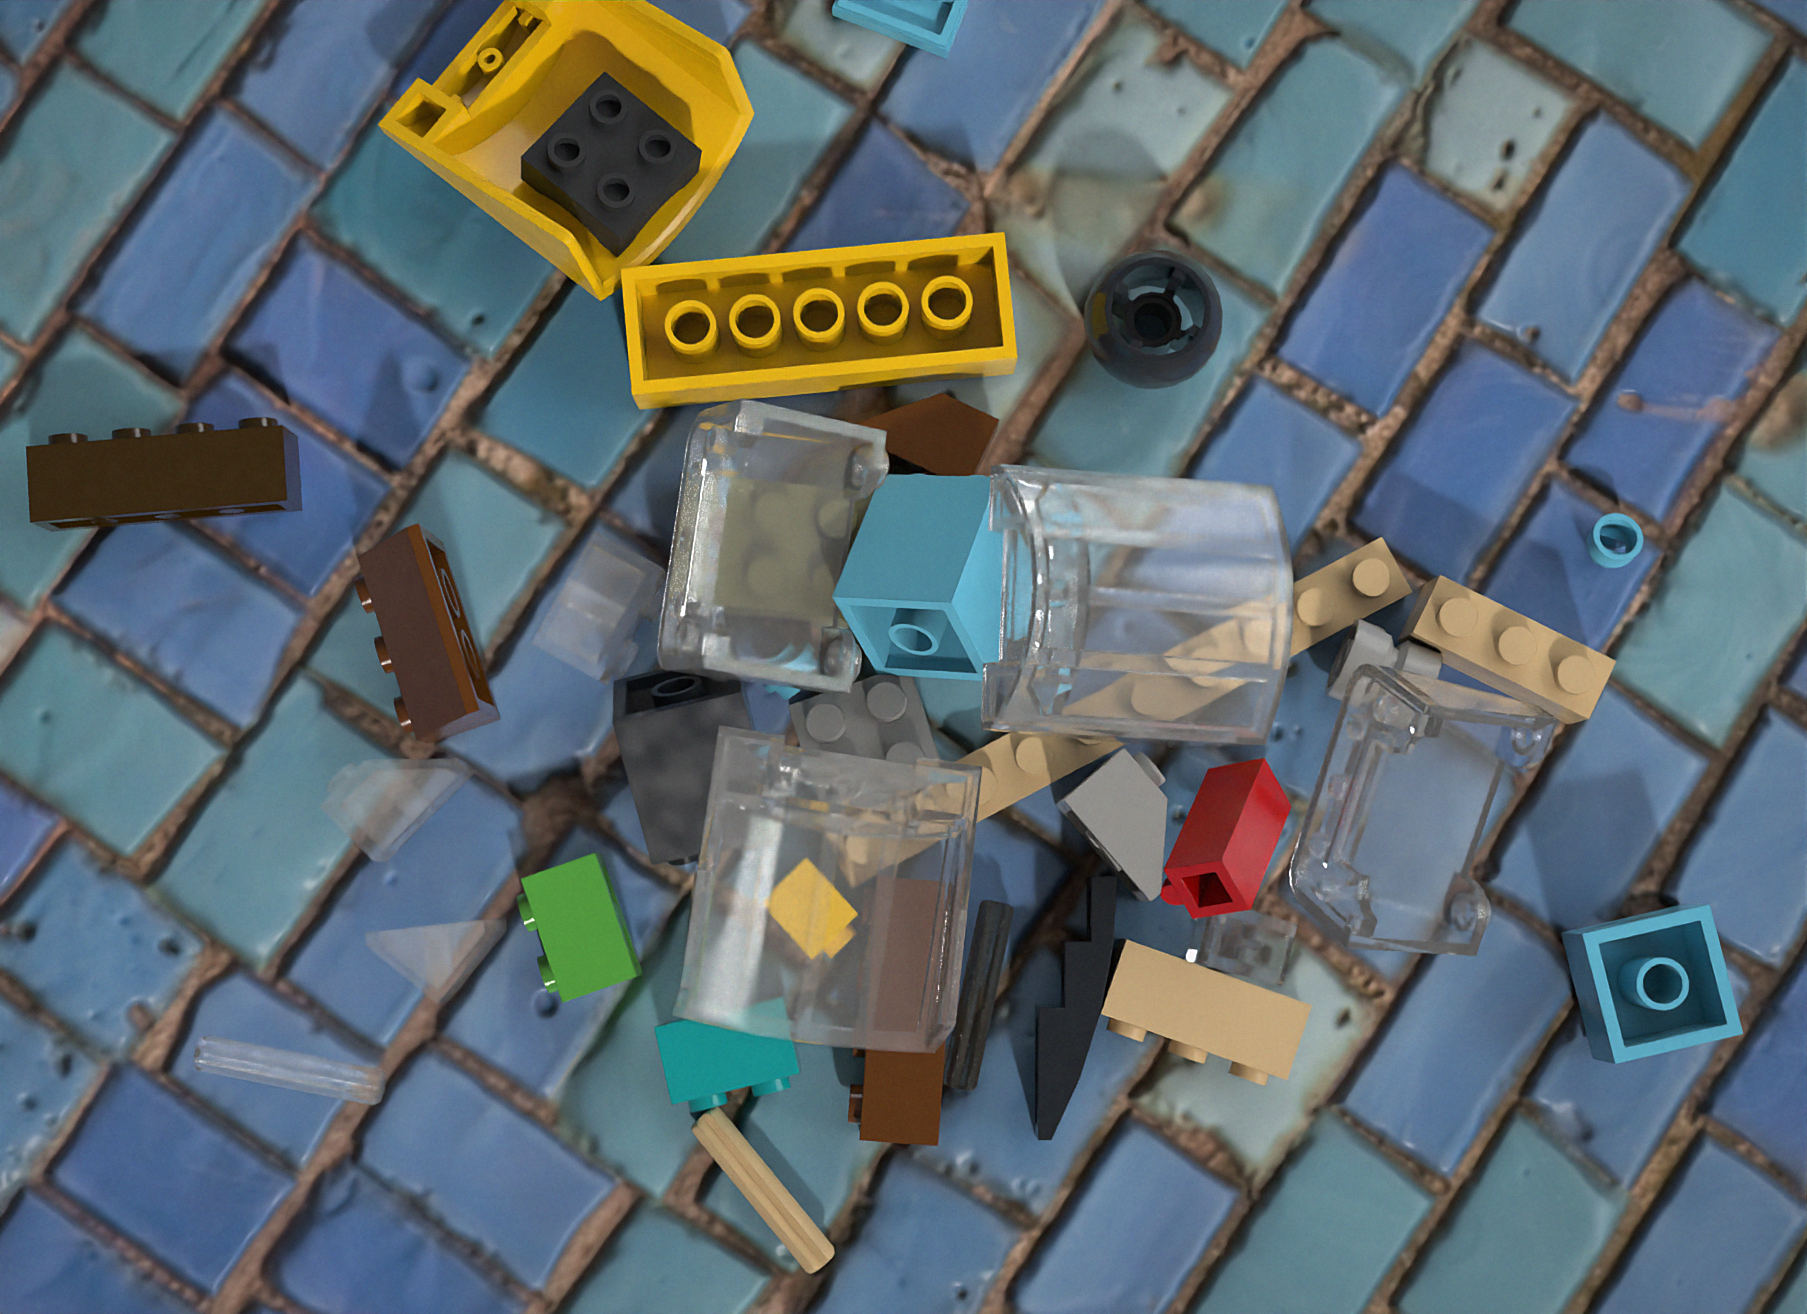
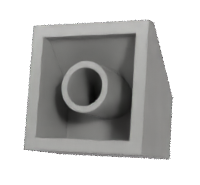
(1123, 820)

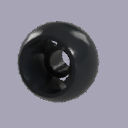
(1142, 360)

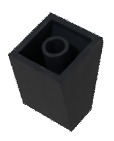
(667, 745)

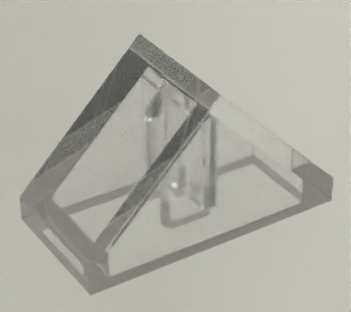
(1243, 945)
(437, 956)

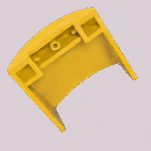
(526, 73)

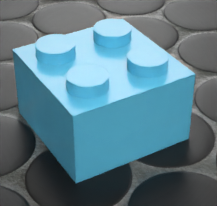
(1652, 983)

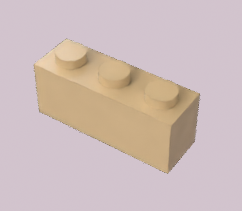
(1508, 650)
(1203, 1012)

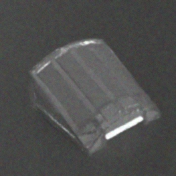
(1138, 608)
(829, 896)

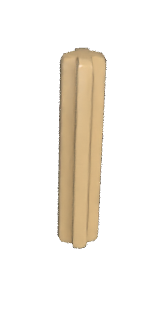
(763, 1190)

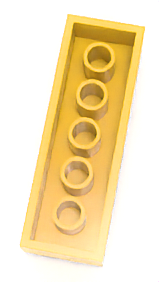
(819, 320)

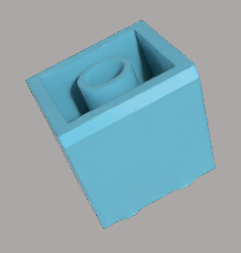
(926, 578)

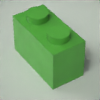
(578, 927)

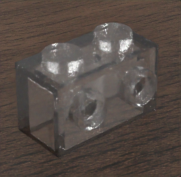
(602, 610)

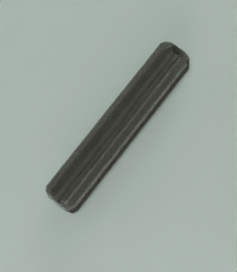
(978, 995)

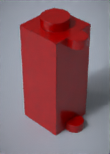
(1226, 840)

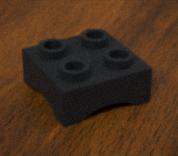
(610, 162)

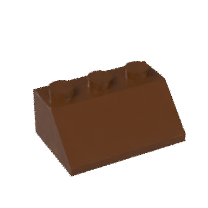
(425, 636)

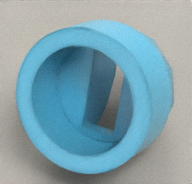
(1616, 532)

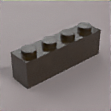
(164, 476)

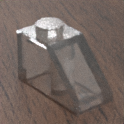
(391, 799)

